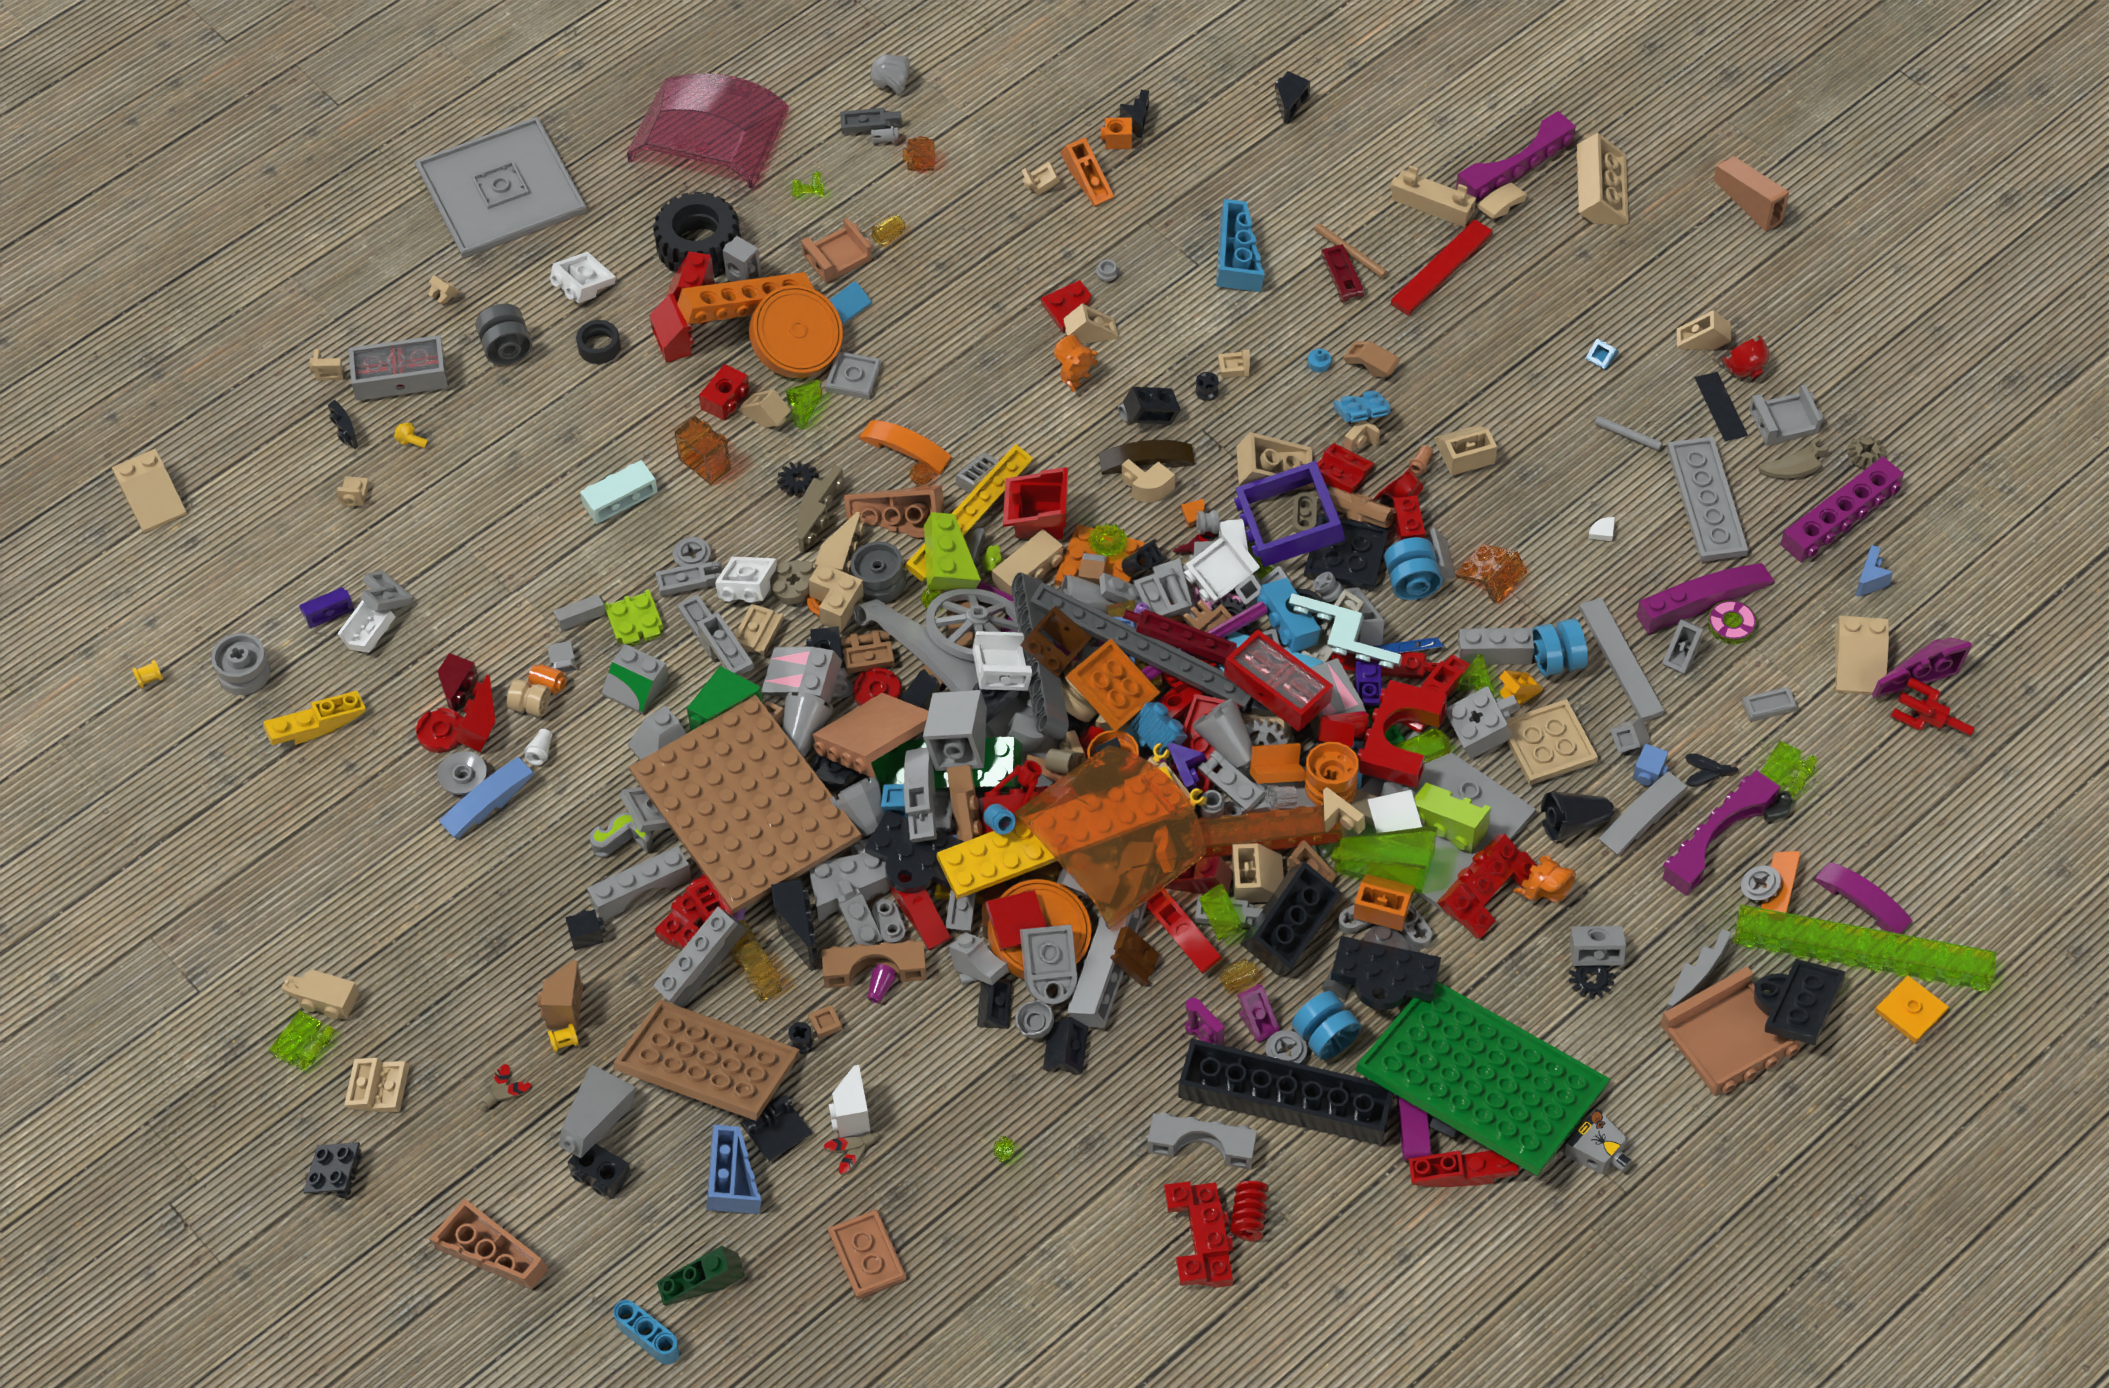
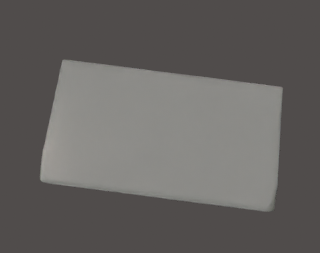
(1442, 554)
(579, 612)

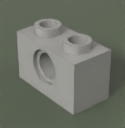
(741, 260)
(1597, 945)

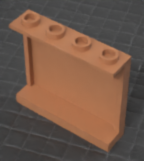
(870, 732)
(1725, 1033)

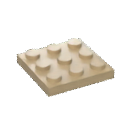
(1549, 742)

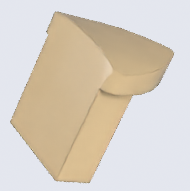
(1234, 364)

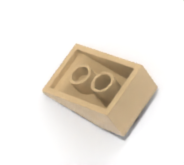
(1266, 456)
(149, 491)
(1860, 653)

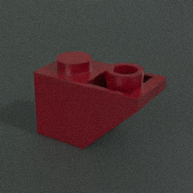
(456, 678)

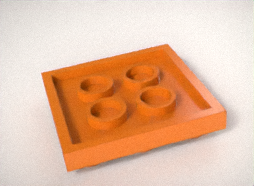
(1079, 544)
(1112, 684)

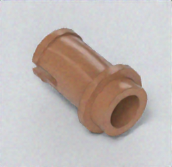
(1421, 459)

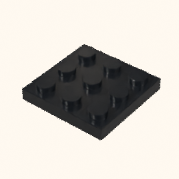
(1355, 559)

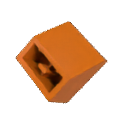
(1383, 902)

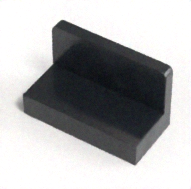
(1066, 1046)

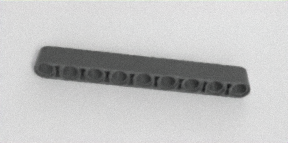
(1044, 686)

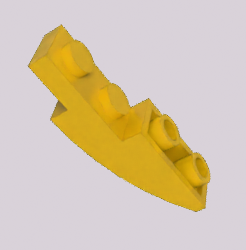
(319, 720)

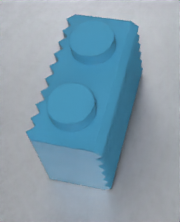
(1157, 727)

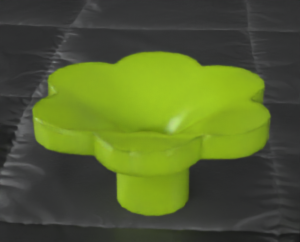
(992, 558)

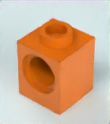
(1117, 133)

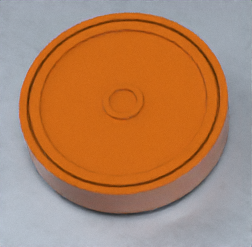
(795, 331)
(1058, 908)

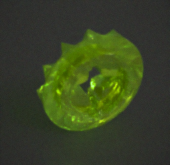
(1104, 547)

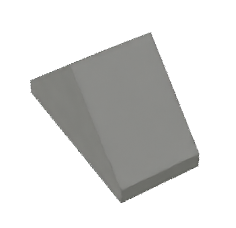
(1683, 646)

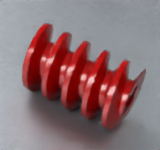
(1248, 1210)

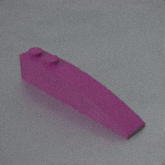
(1700, 595)

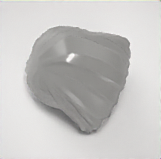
(890, 71)

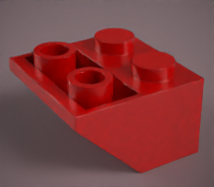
(671, 330)

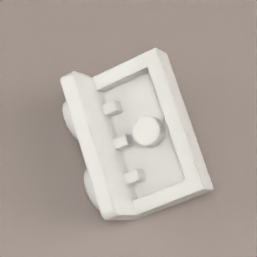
(365, 628)

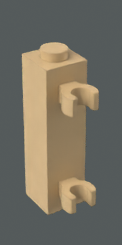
(1433, 197)

